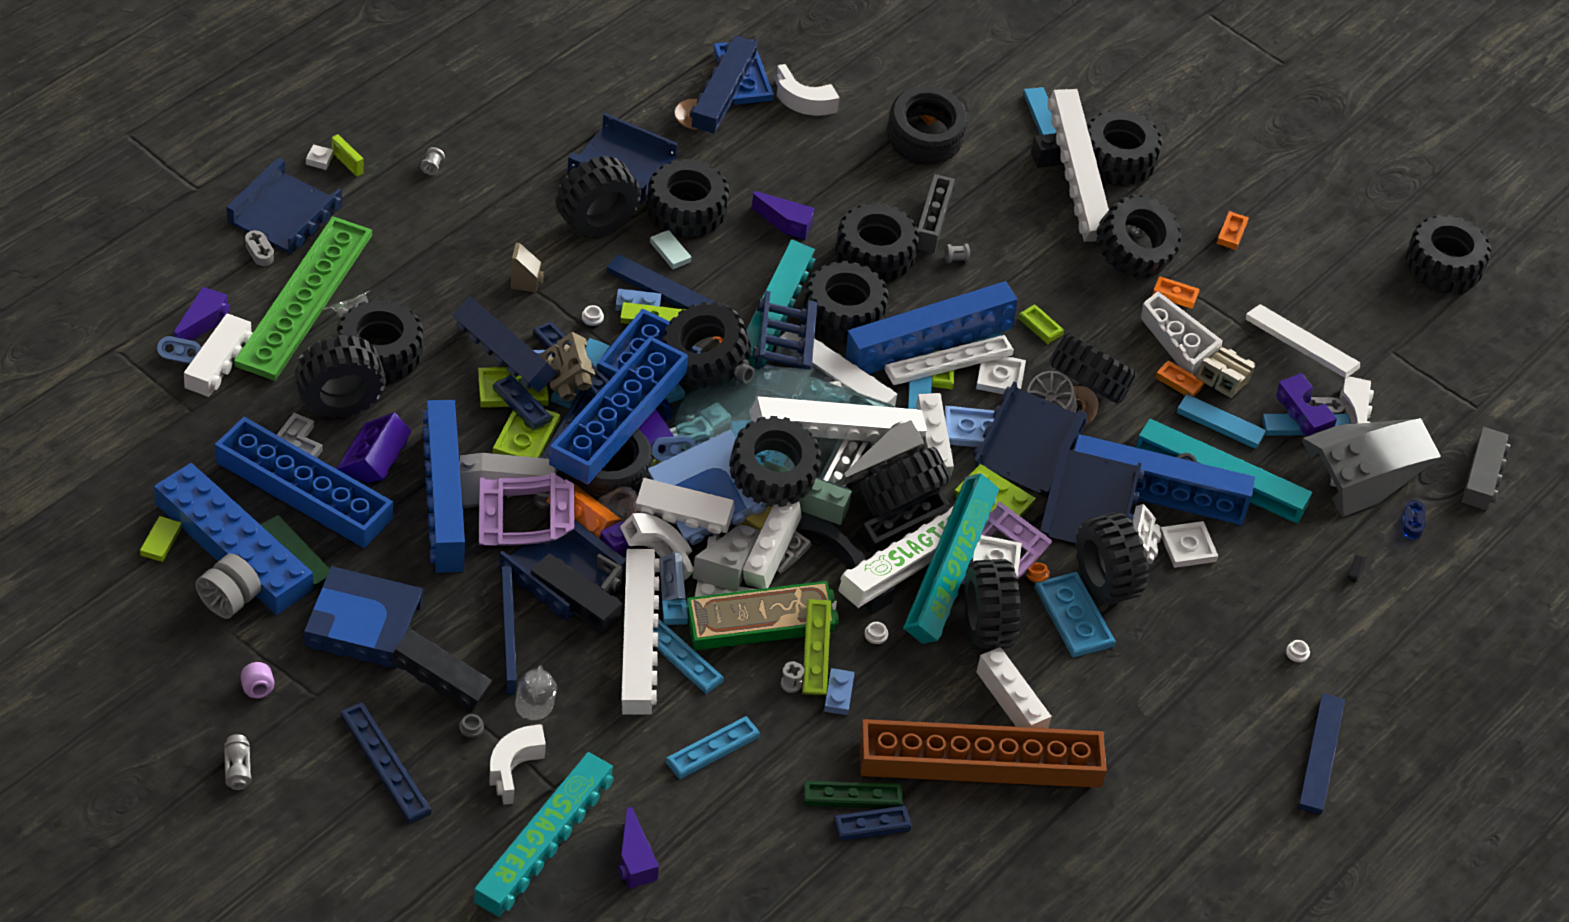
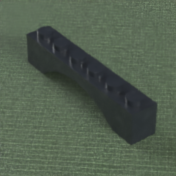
(826, 535)

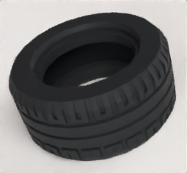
(920, 146)
(638, 453)

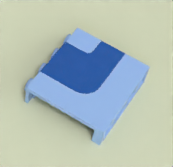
(707, 471)

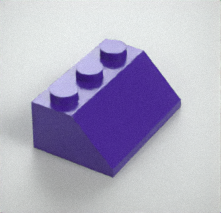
(375, 449)

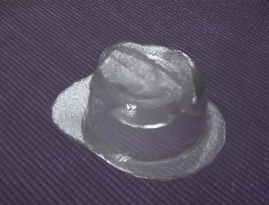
(343, 306)
(621, 502)
(536, 694)

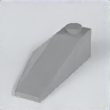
(896, 445)
(493, 467)

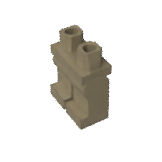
(571, 365)
(1226, 370)

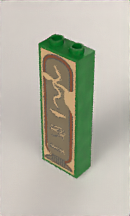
(754, 615)

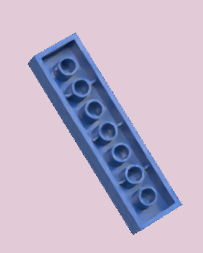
(932, 328)
(618, 410)
(304, 482)
(1180, 482)
(444, 486)
(227, 529)

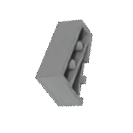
(725, 559)

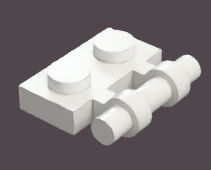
(1148, 531)

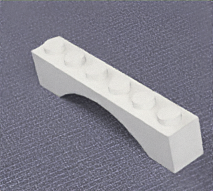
(1356, 398)

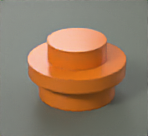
(1037, 572)

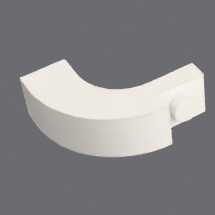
(802, 98)
(657, 534)
(514, 748)

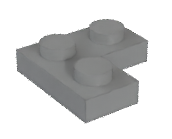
(297, 430)

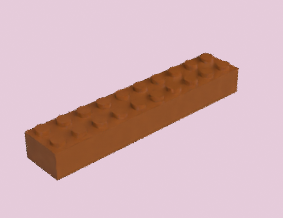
(982, 753)

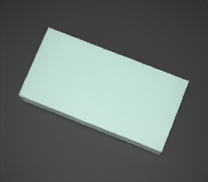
(670, 249)

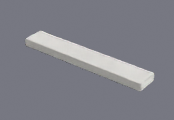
(1303, 341)
(948, 360)

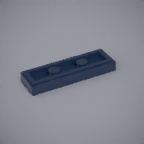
(522, 402)
(872, 823)

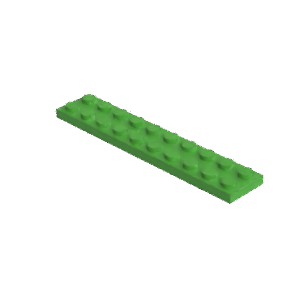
(303, 298)

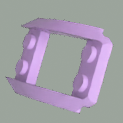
(491, 508)
(1019, 531)

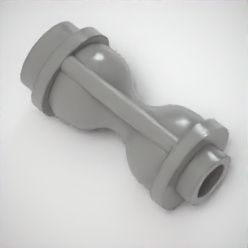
(236, 751)

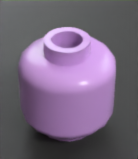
(257, 680)

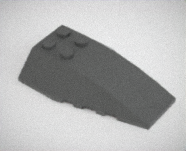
(1372, 459)

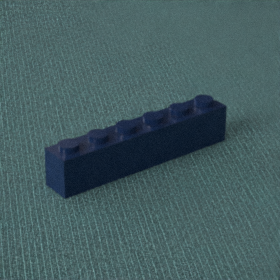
(723, 84)
(504, 344)

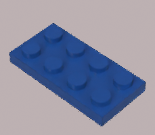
(755, 85)

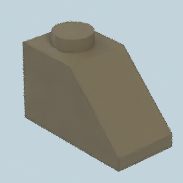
(525, 270)

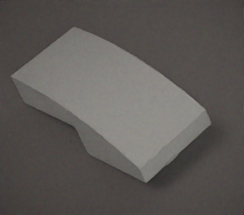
(795, 549)

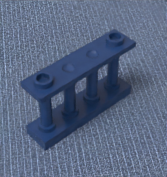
(805, 331)

